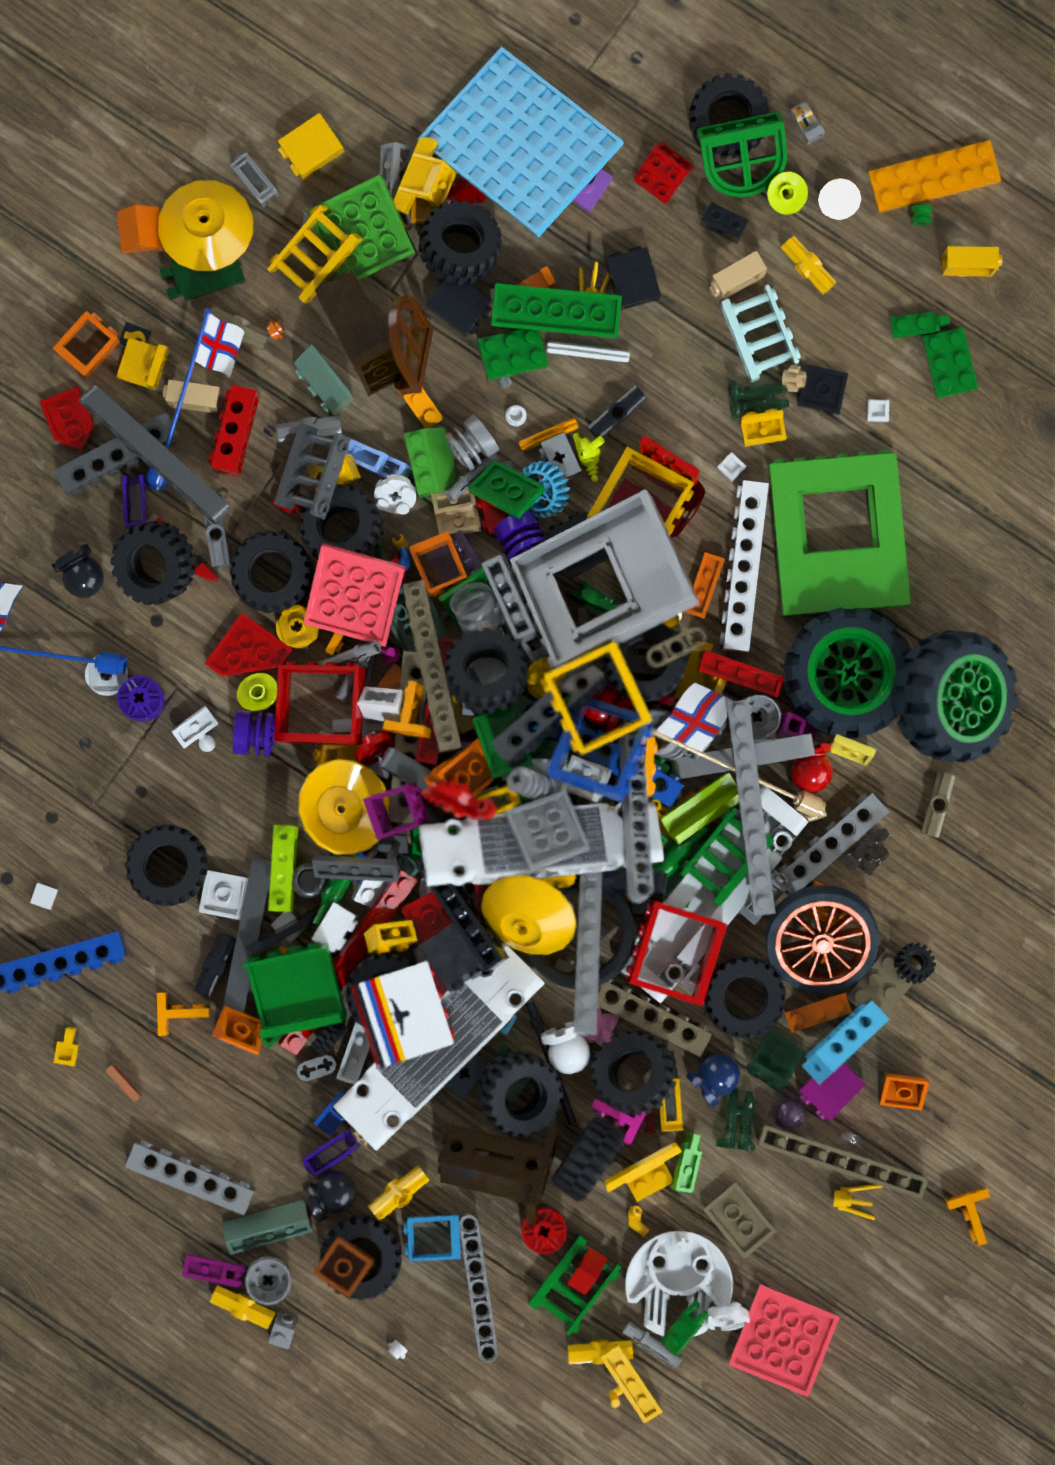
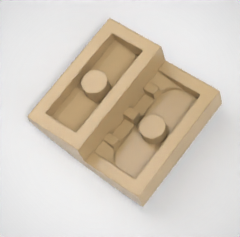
(456, 515)

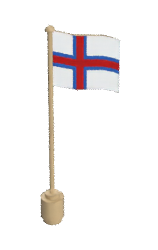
(697, 722)

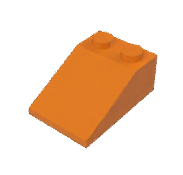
(466, 767)

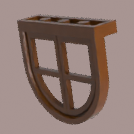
(414, 355)

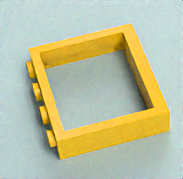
(653, 468)
(631, 688)

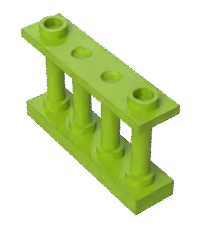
(282, 868)

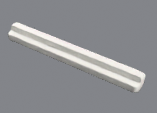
(588, 351)

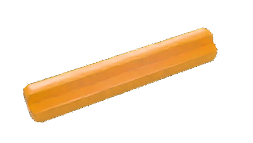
(535, 440)

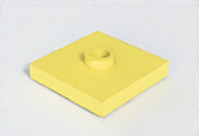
(852, 750)

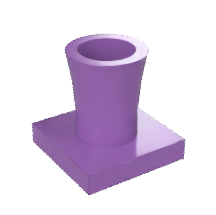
(593, 191)

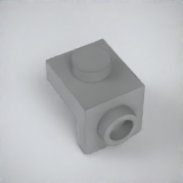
(283, 1330)

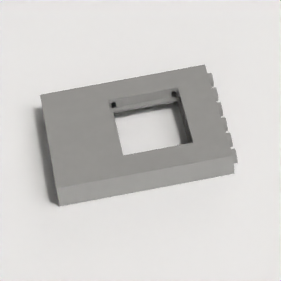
(643, 563)

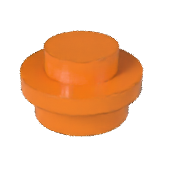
(275, 329)

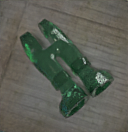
(764, 391)
(731, 1118)

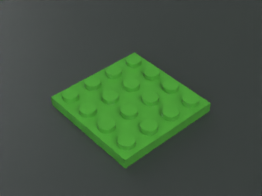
(374, 217)

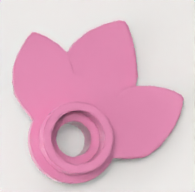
(604, 1026)

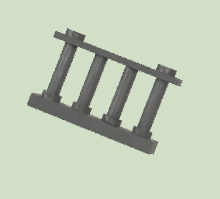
(297, 464)
(364, 868)

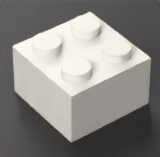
(335, 927)

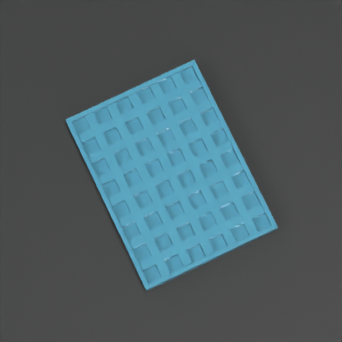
(521, 141)

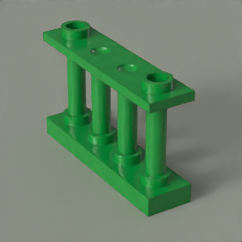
(734, 877)
(554, 1282)

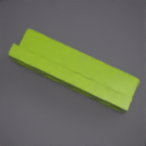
(701, 808)

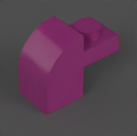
(792, 726)

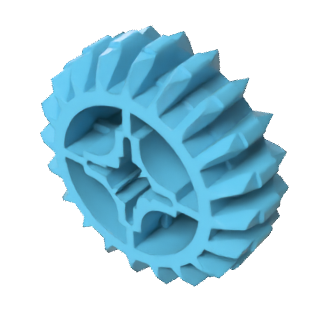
(554, 487)

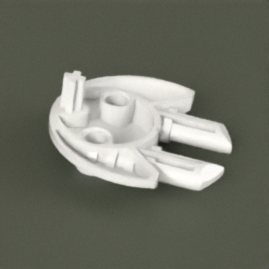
(678, 1276)

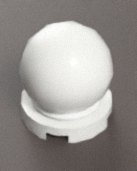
(567, 1051)

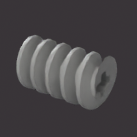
(529, 783)

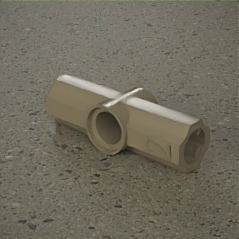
(252, 334)
(942, 791)

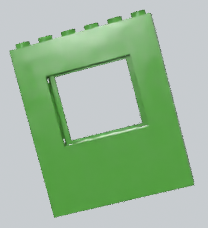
(840, 577)

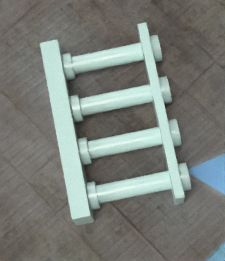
(738, 331)

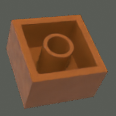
(343, 1266)

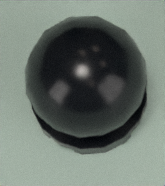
(81, 574)
(331, 1194)

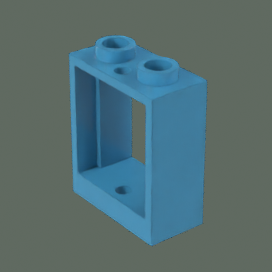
(455, 1238)

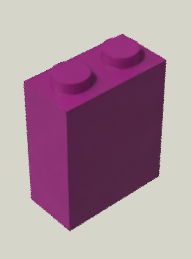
(832, 1093)

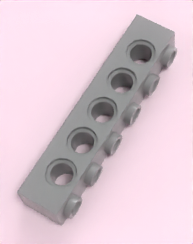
(875, 811)
(137, 1163)

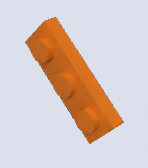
(705, 583)
(818, 1012)

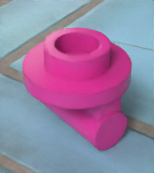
(391, 655)

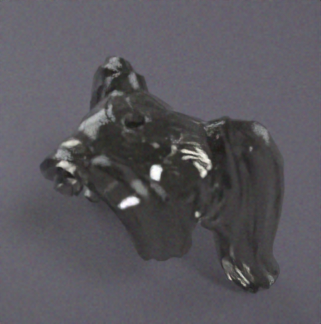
(873, 847)

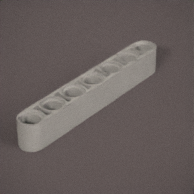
(765, 753)
(478, 1298)

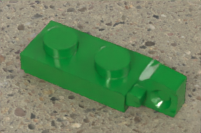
(917, 324)

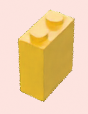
(310, 147)

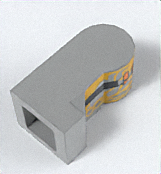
(806, 123)

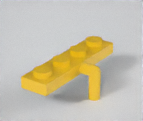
(629, 1384)

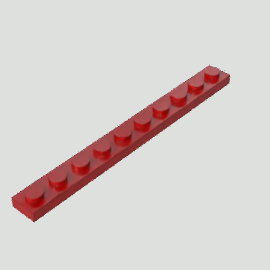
(356, 947)

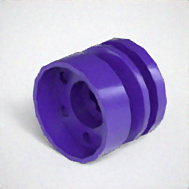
(518, 534)
(153, 697)
(253, 733)

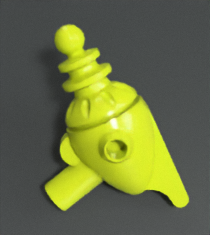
(589, 453)

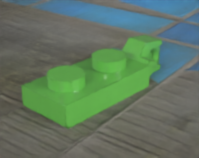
(687, 1164)

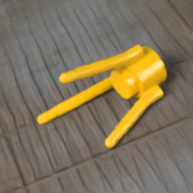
(593, 281)
(843, 1199)

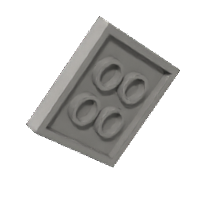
(547, 830)

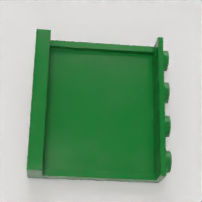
(295, 989)

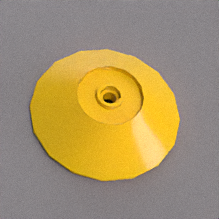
(207, 244)
(343, 785)
(528, 914)

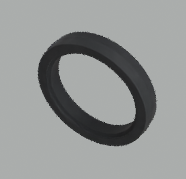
(616, 963)

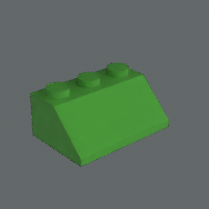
(431, 460)

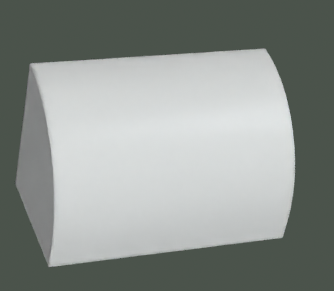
(381, 703)

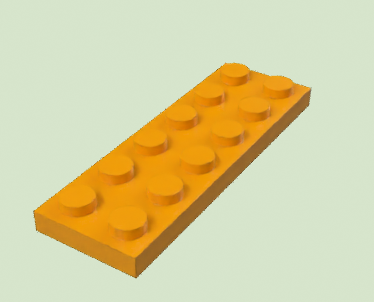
(934, 176)

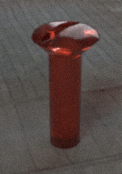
(650, 1130)

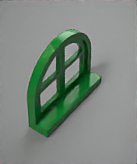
(740, 132)

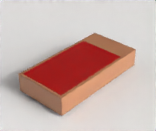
(123, 1083)

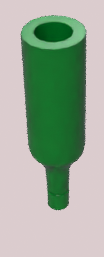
(678, 853)
(332, 892)

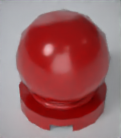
(600, 719)
(813, 772)

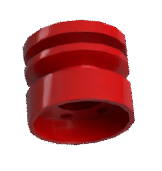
(556, 1235)

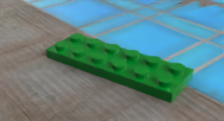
(556, 310)

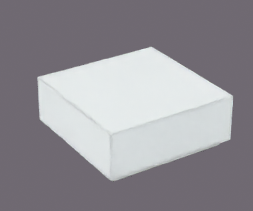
(877, 410)
(731, 466)
(44, 896)

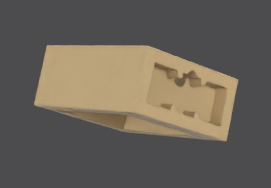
(737, 276)
(197, 396)

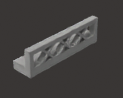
(390, 167)

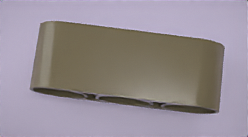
(683, 639)

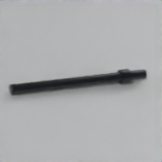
(537, 1024)

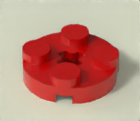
(373, 747)

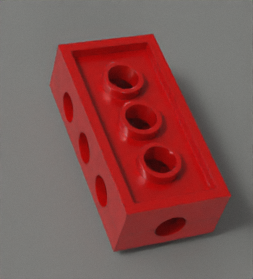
(235, 398)

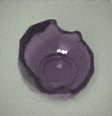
(788, 1113)

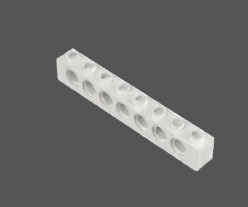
(758, 492)

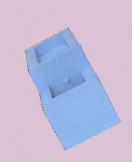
(376, 461)

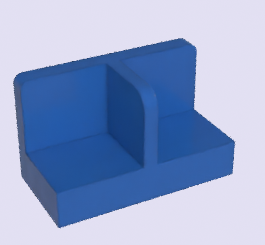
(330, 1117)

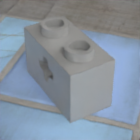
(560, 446)

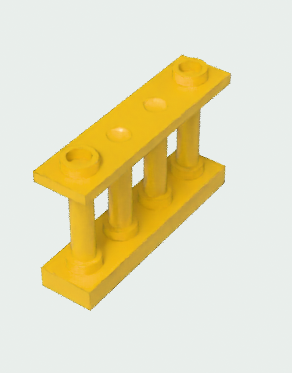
(334, 258)

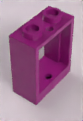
(379, 816)

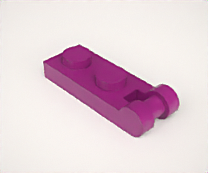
(213, 1270)

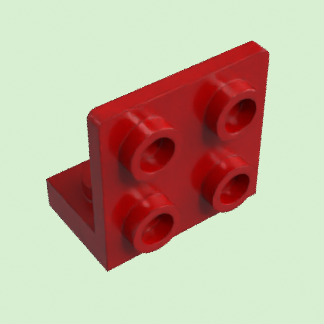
(663, 172)

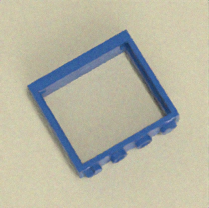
(630, 769)

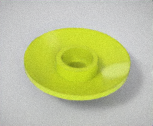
(796, 194)
(253, 686)

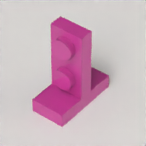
(620, 1118)

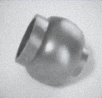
(305, 883)

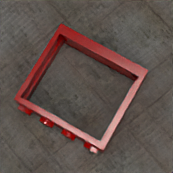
(283, 703)
(708, 963)

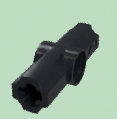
(627, 403)
(215, 965)

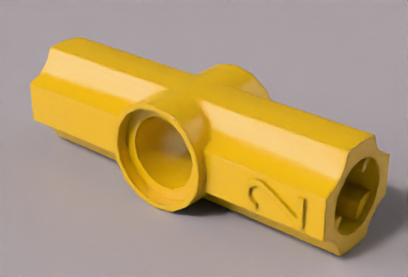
(808, 265)
(398, 1193)
(242, 1307)
(590, 1351)

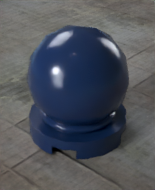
(716, 1077)

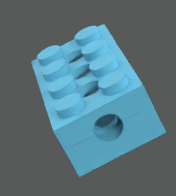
(844, 1041)

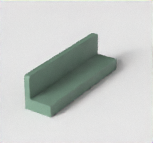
(266, 1227)

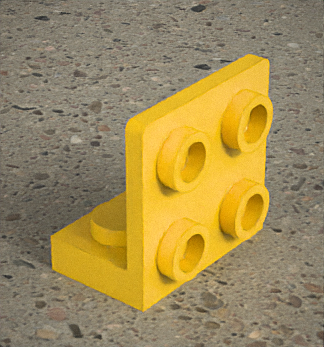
(143, 363)

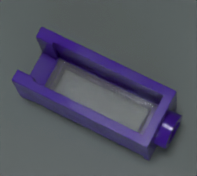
(134, 501)
(330, 1153)

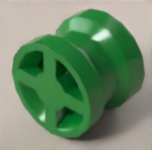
(921, 215)

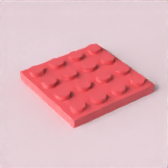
(354, 594)
(784, 1340)

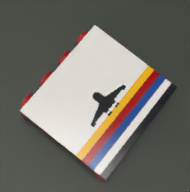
(403, 1014)

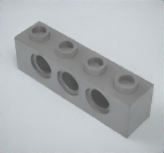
(510, 599)

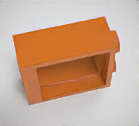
(87, 370)
(432, 544)

